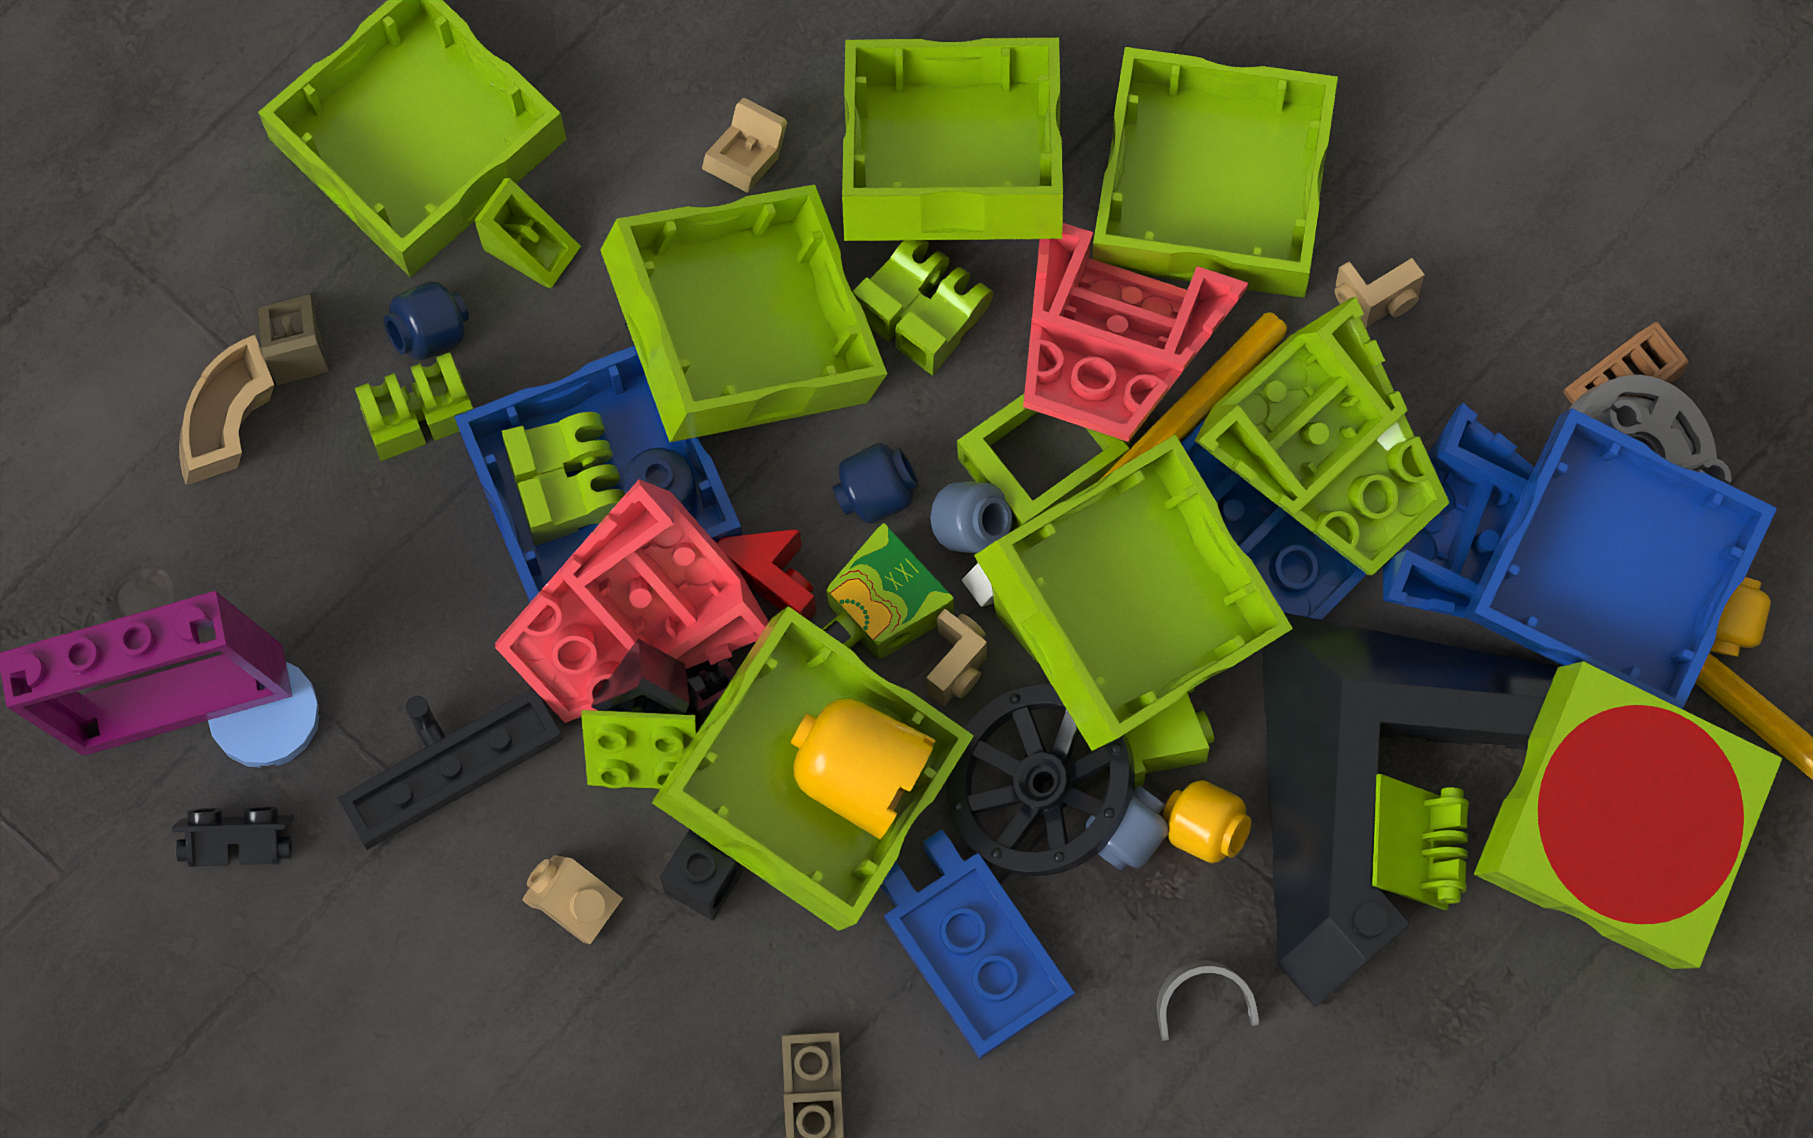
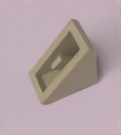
(292, 340)

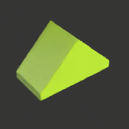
(524, 235)

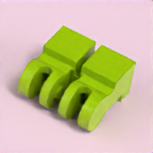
(923, 326)
(395, 414)
(539, 467)

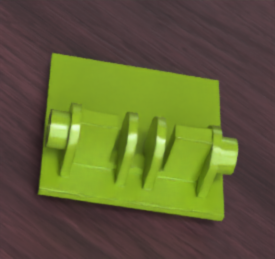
(634, 747)
(1415, 841)

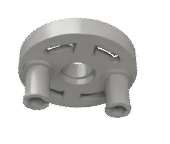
(1680, 440)

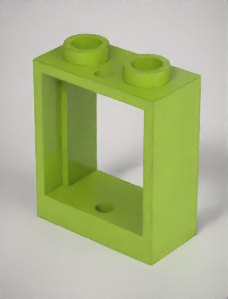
(986, 467)

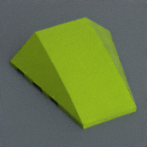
(1330, 440)

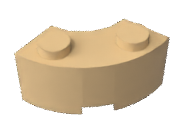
(218, 406)

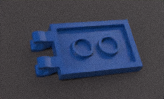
(973, 948)

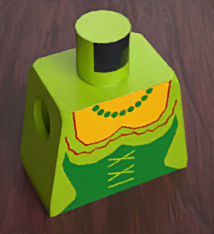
(884, 597)

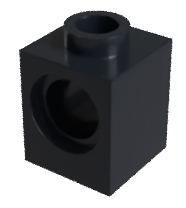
(700, 875)

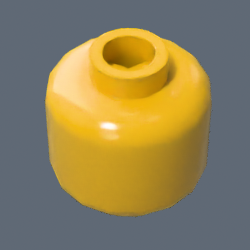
(1742, 619)
(1207, 821)

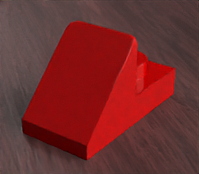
(761, 563)

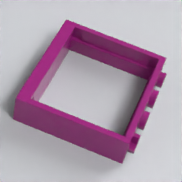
(45, 675)

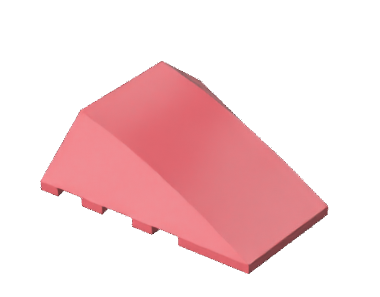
(1111, 338)
(636, 576)

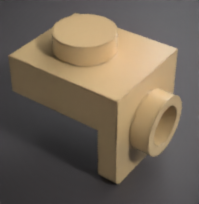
(746, 146)
(1390, 293)
(958, 669)
(571, 896)

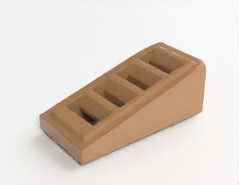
(1652, 338)

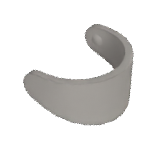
(1191, 969)

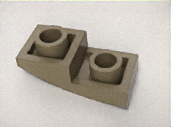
(813, 1085)

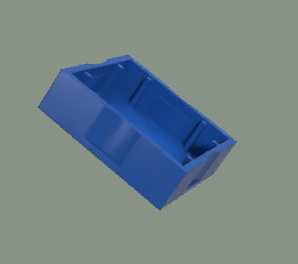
(632, 424)
(1619, 559)

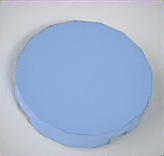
(271, 731)

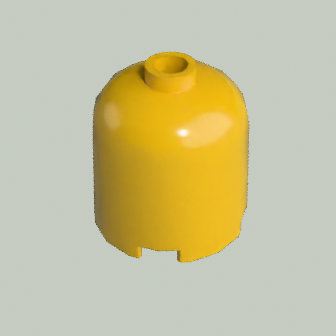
(858, 762)

